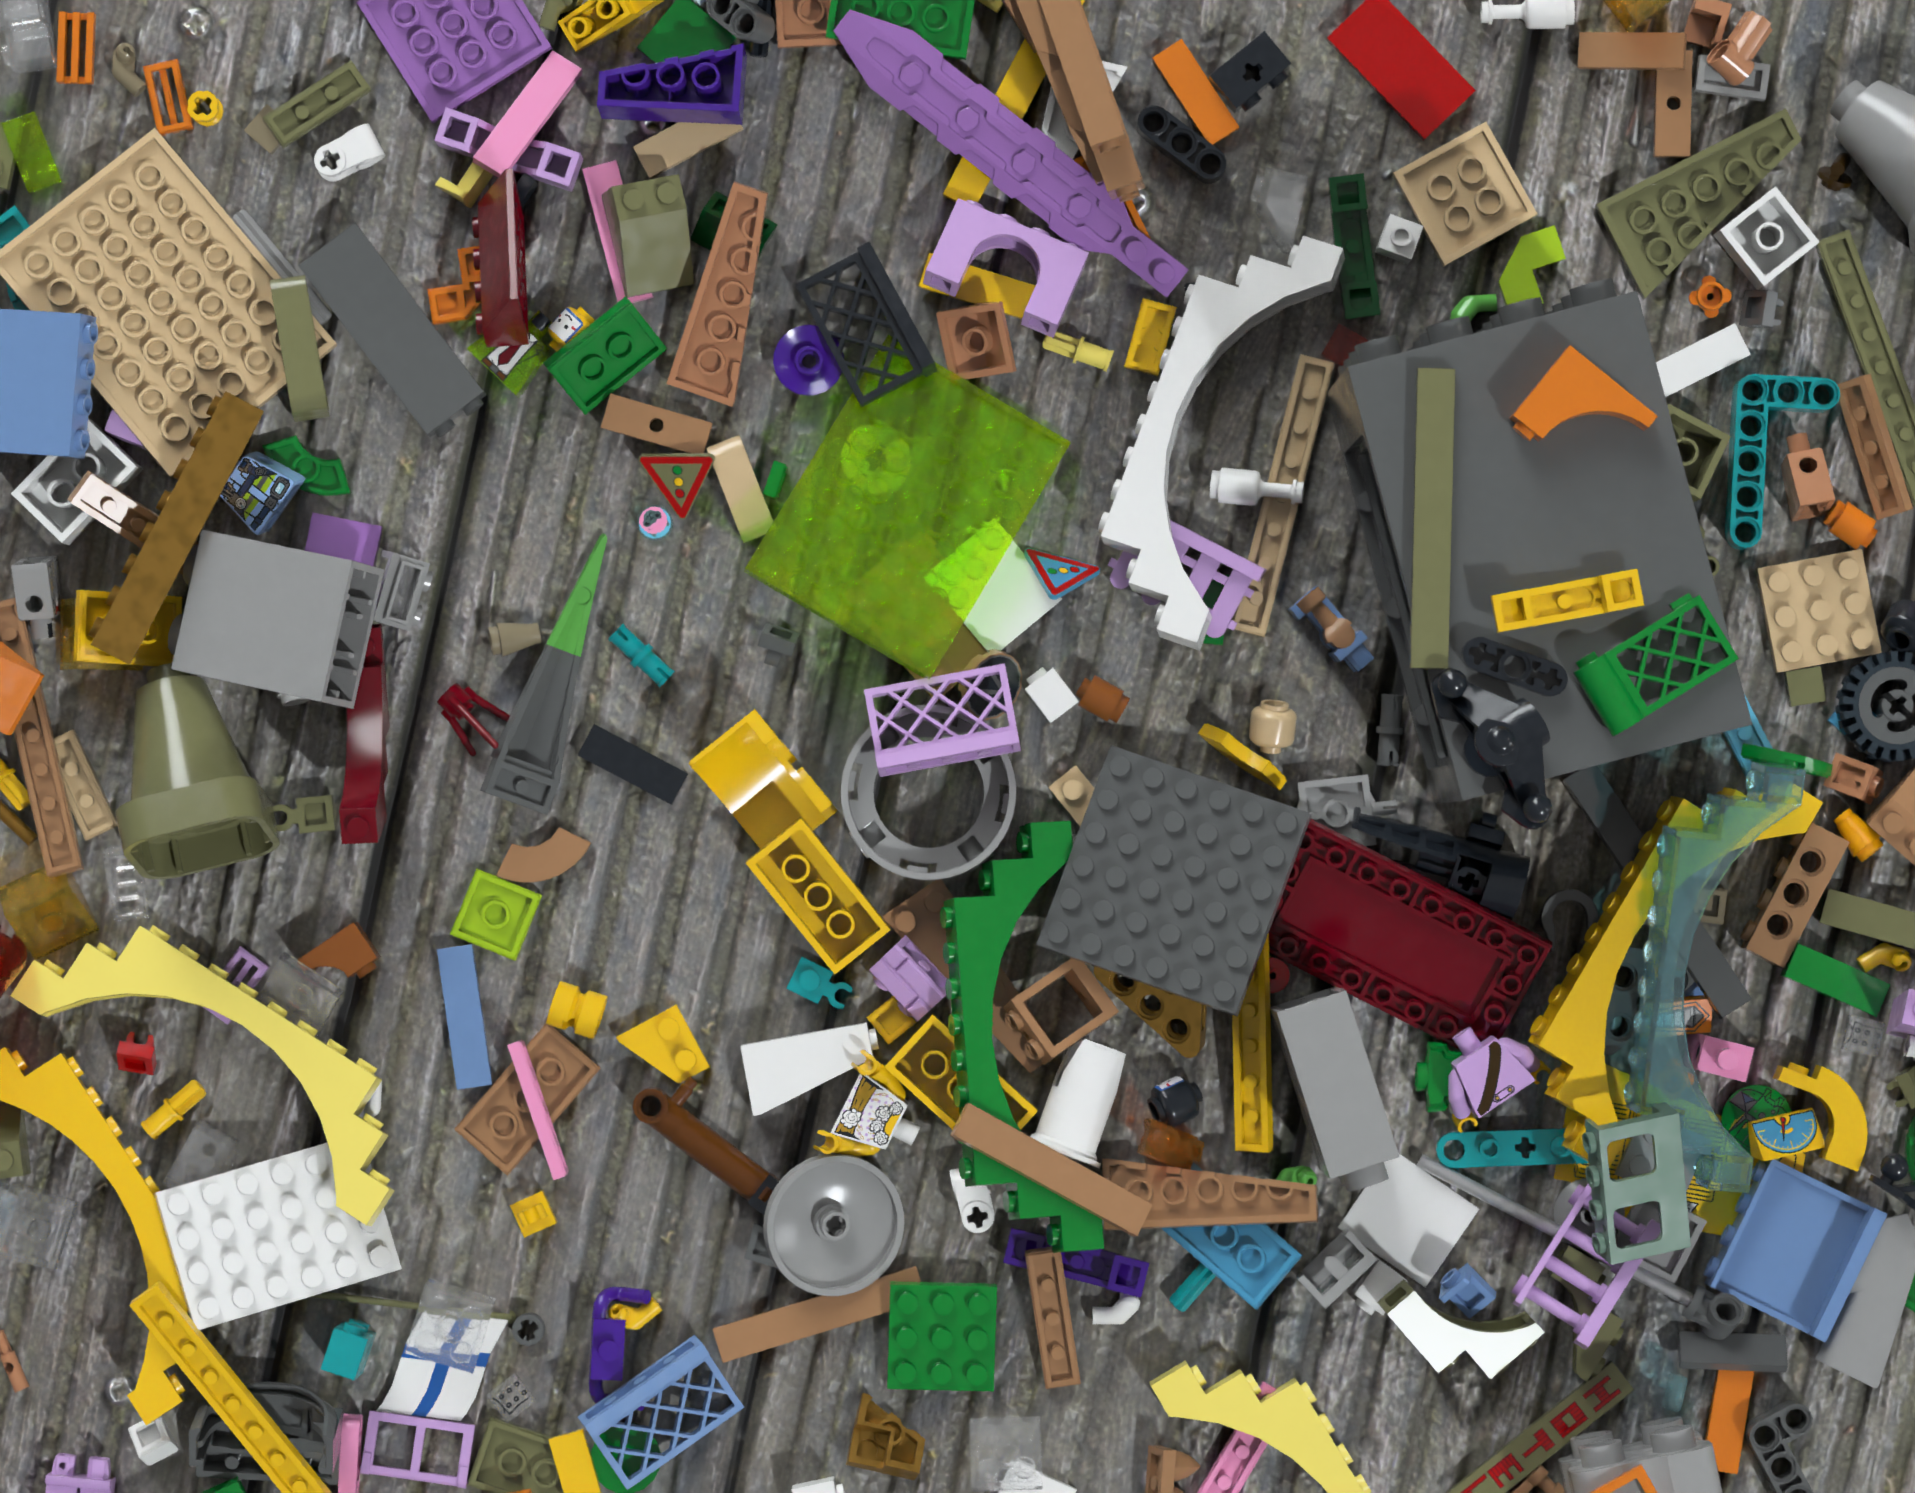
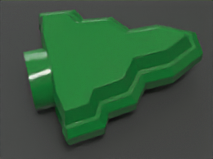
(1433, 1075)

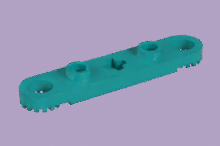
(1497, 1148)

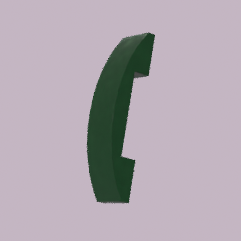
(1352, 234)

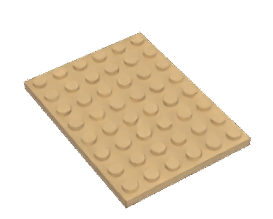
(171, 290)

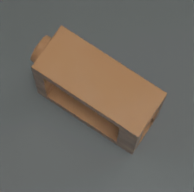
(1088, 991)

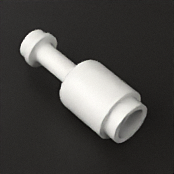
(1535, 13)
(1247, 487)

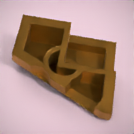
(883, 1443)

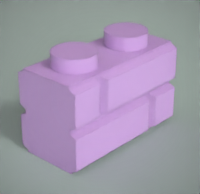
(910, 978)

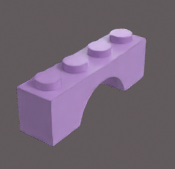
(540, 160)

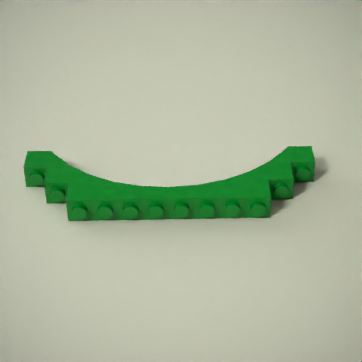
(974, 947)

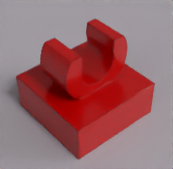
(136, 1057)

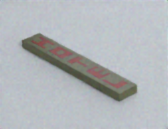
(1547, 1434)

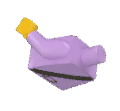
(1488, 1074)

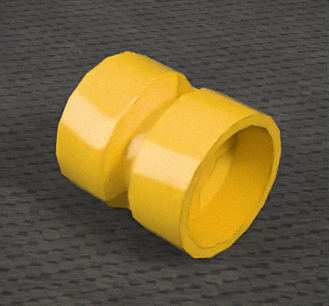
(576, 1009)

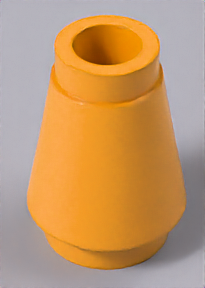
(1862, 838)

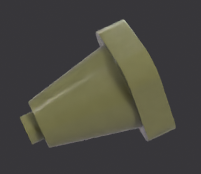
(189, 785)

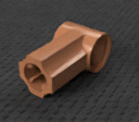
(1734, 55)

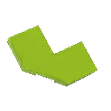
(1530, 253)

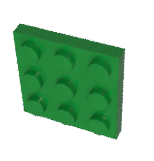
(942, 1336)

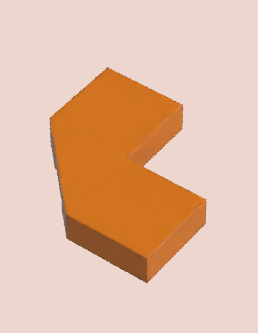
(456, 301)

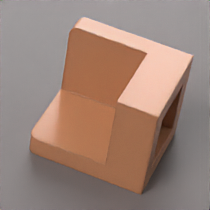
(1707, 22)

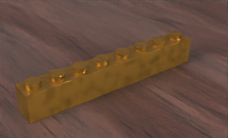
(177, 527)

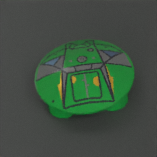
(1751, 1104)

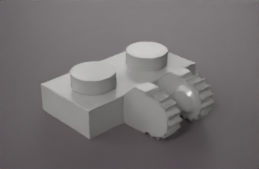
(1711, 82)

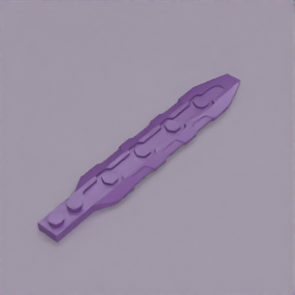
(1001, 145)

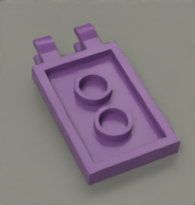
(344, 538)

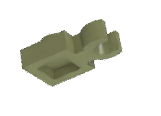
(312, 814)

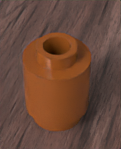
(1102, 698)

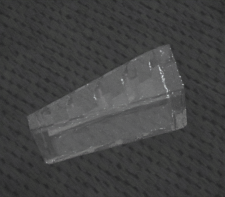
(125, 913)

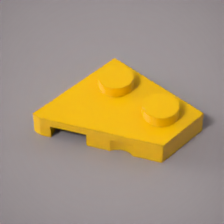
(667, 1045)

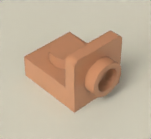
(1855, 778)

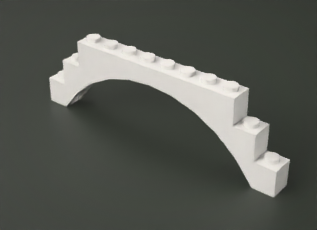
(1210, 325)

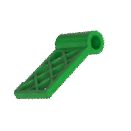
(1609, 683)

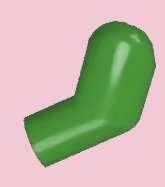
(1473, 304)
(1298, 1174)

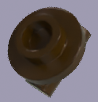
(1834, 176)

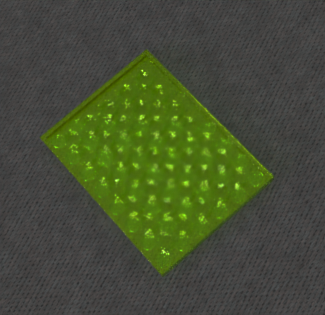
(908, 512)

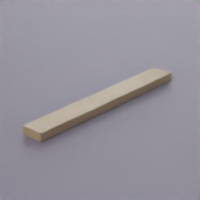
(1278, 514)

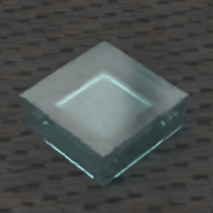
(1674, 1391)

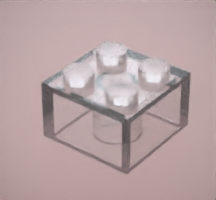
(450, 1325)

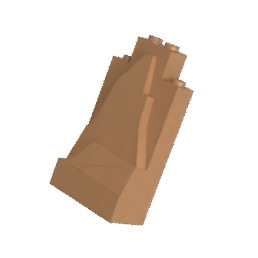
(1080, 83)

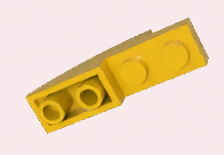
(601, 18)

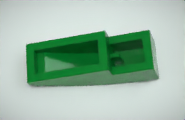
(1835, 979)

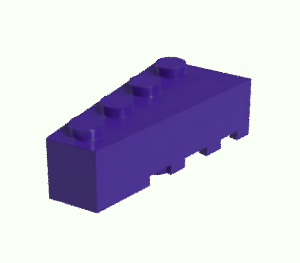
(678, 89)

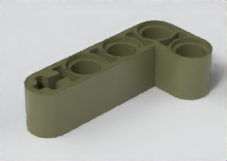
(299, 348)

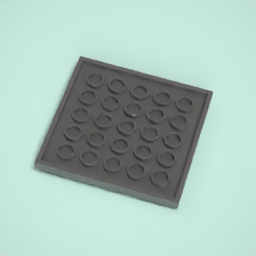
(1174, 880)

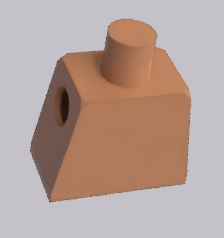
(1806, 493)

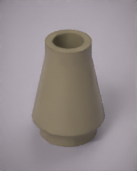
(512, 637)

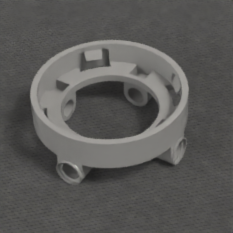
(885, 848)

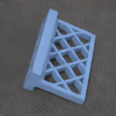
(651, 1384)

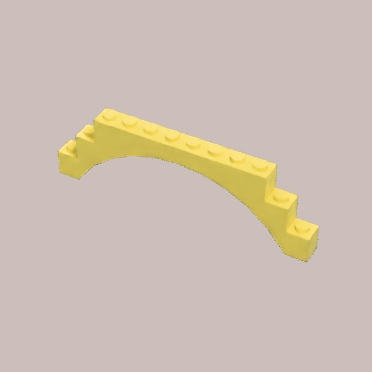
(331, 1080)
(1279, 1418)

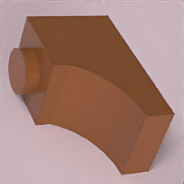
(346, 950)

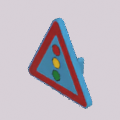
(1059, 574)

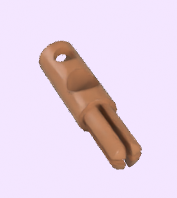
(8, 1357)

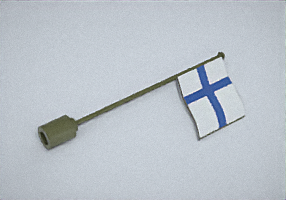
(430, 1387)

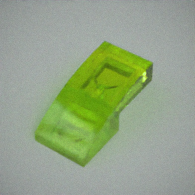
(31, 152)

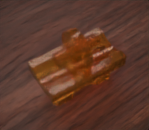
(1169, 1145)

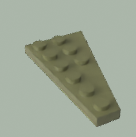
(1675, 209)

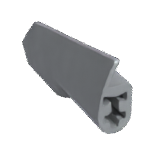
(1874, 1306)

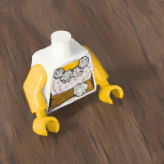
(870, 1114)

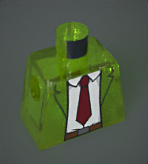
(519, 363)

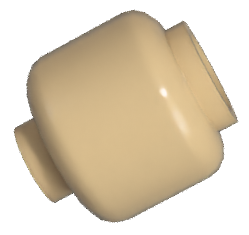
(1272, 726)

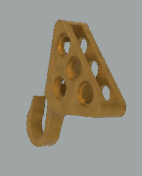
(1160, 1020)

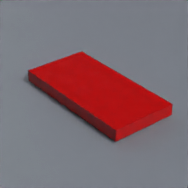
(1400, 65)

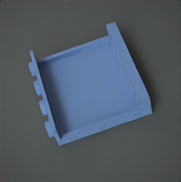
(46, 382)
(1794, 1248)

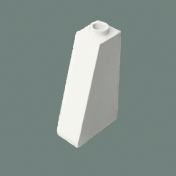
(797, 1063)

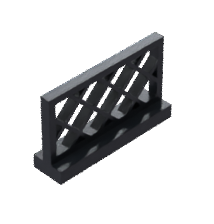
(894, 312)

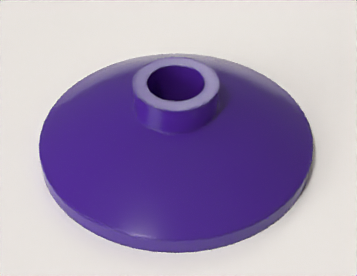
(788, 360)

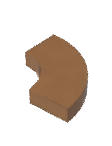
(544, 860)

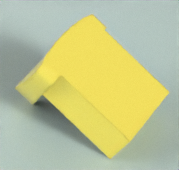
(469, 186)

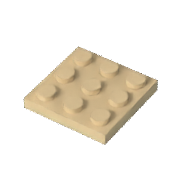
(1464, 194)
(1818, 610)

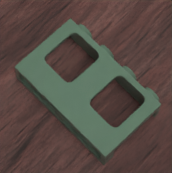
(1662, 1184)

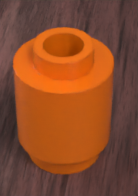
(1850, 524)

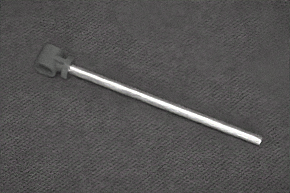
(1699, 1304)

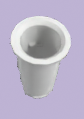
(1081, 1101)

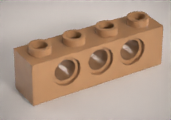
(1828, 850)

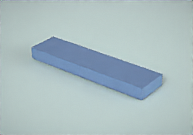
(464, 1016)

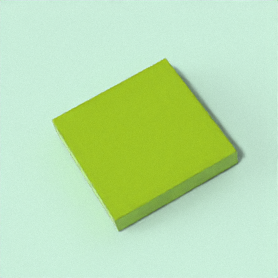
(496, 914)

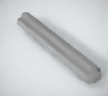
(277, 260)

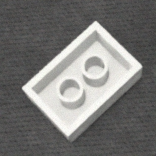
(54, 479)

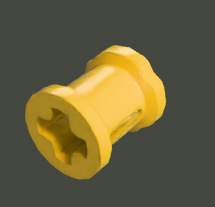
(195, 111)

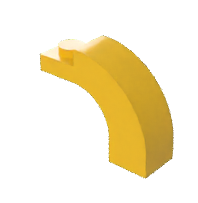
(1846, 1117)

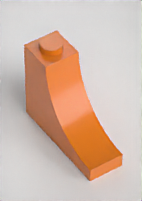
(1572, 390)

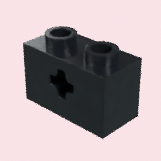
(1259, 54)

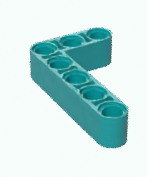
(1756, 445)

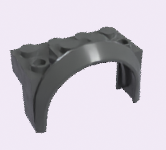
(221, 1455)

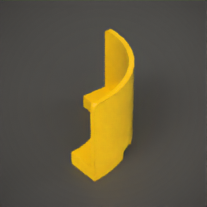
(757, 780)

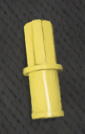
(1078, 350)

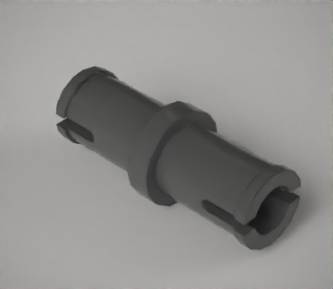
(1390, 730)

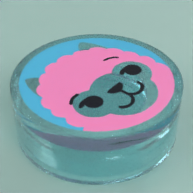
(655, 522)

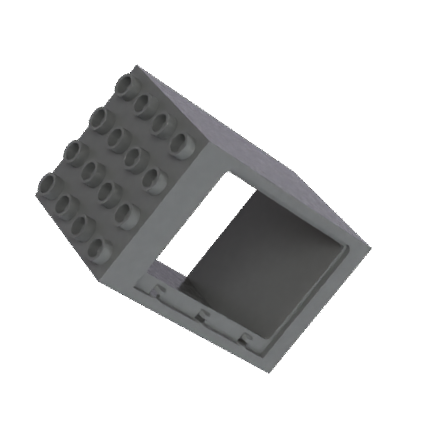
(1535, 516)

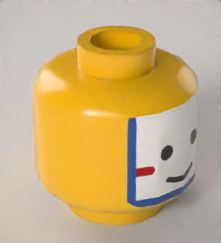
(568, 326)

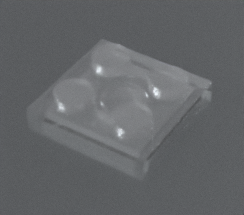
(1005, 1453)

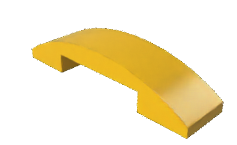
(1567, 600)

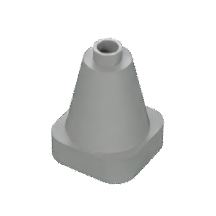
(1880, 137)

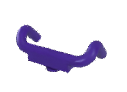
(609, 1339)

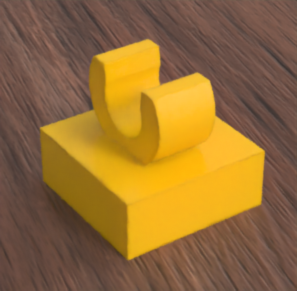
(533, 1213)

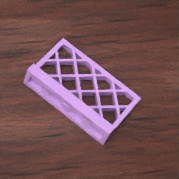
(946, 750)

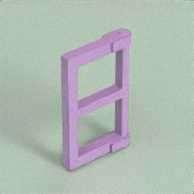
(414, 1473)

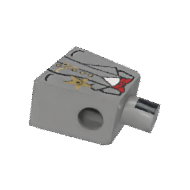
(42, 579)

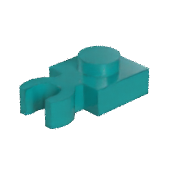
(813, 981)

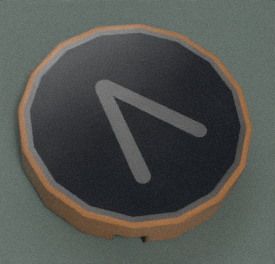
(992, 684)

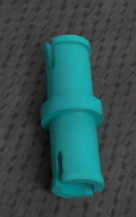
(641, 655)

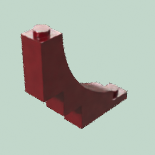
(366, 767)

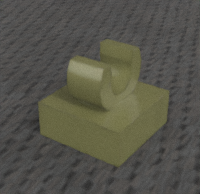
(1906, 1082)

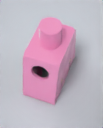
(1720, 1056)

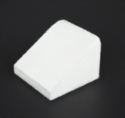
(153, 1441)

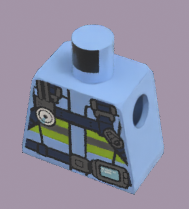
(260, 490)

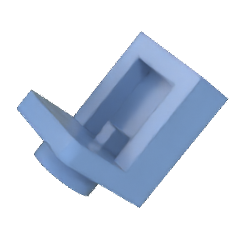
(1466, 1290)

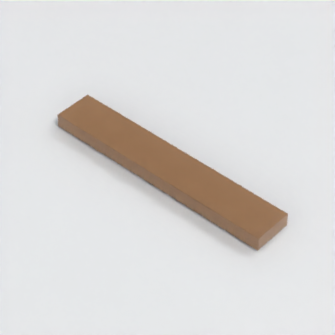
(1051, 1169)
(806, 1317)

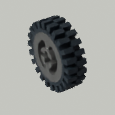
(1871, 732)

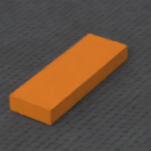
(1195, 92)
(1729, 1417)

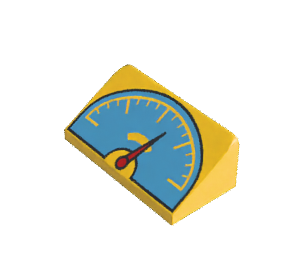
(1785, 1135)

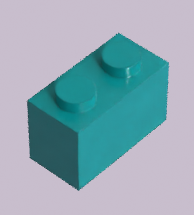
(349, 1349)

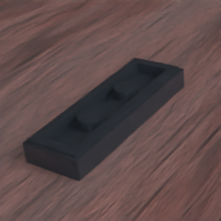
(633, 764)

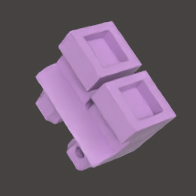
(65, 1480)

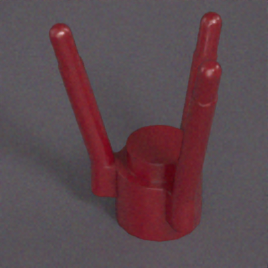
(458, 704)

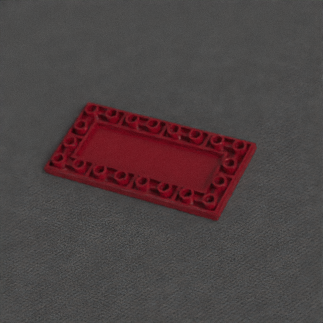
(1402, 940)

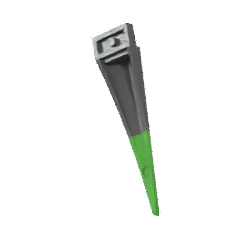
(533, 742)

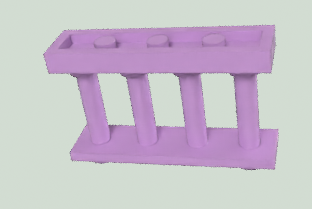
(1602, 1295)

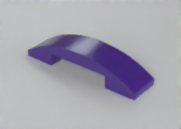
(1094, 1267)

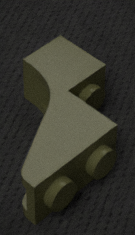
(1588, 1361)

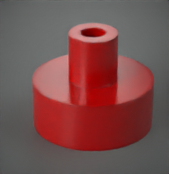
(1281, 975)

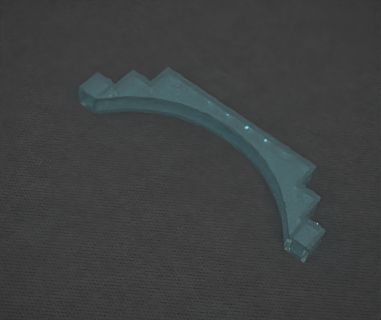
(1686, 876)

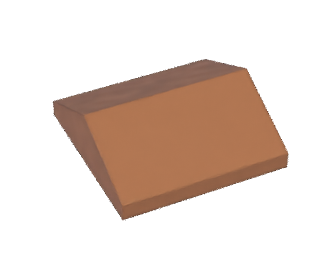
(976, 340)

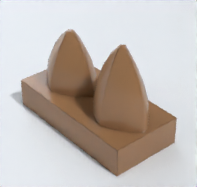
(1165, 1467)

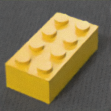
(818, 895)
(927, 1072)

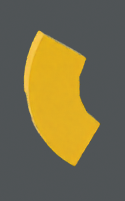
(1242, 756)

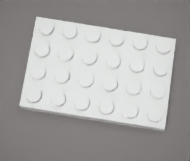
(268, 1237)

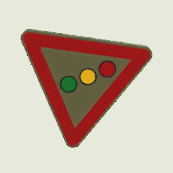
(678, 477)

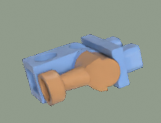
(1333, 629)

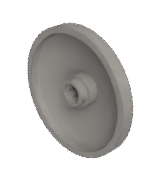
(833, 1224)

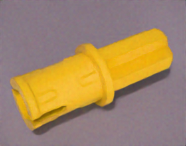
(12, 787)
(173, 1109)

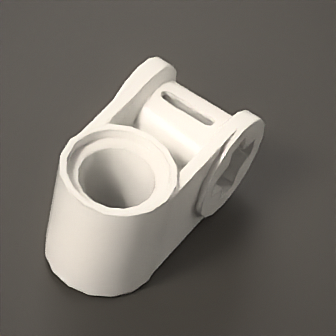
(353, 152)
(972, 1197)

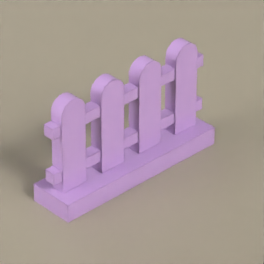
(1202, 575)

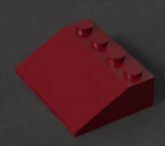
(501, 265)

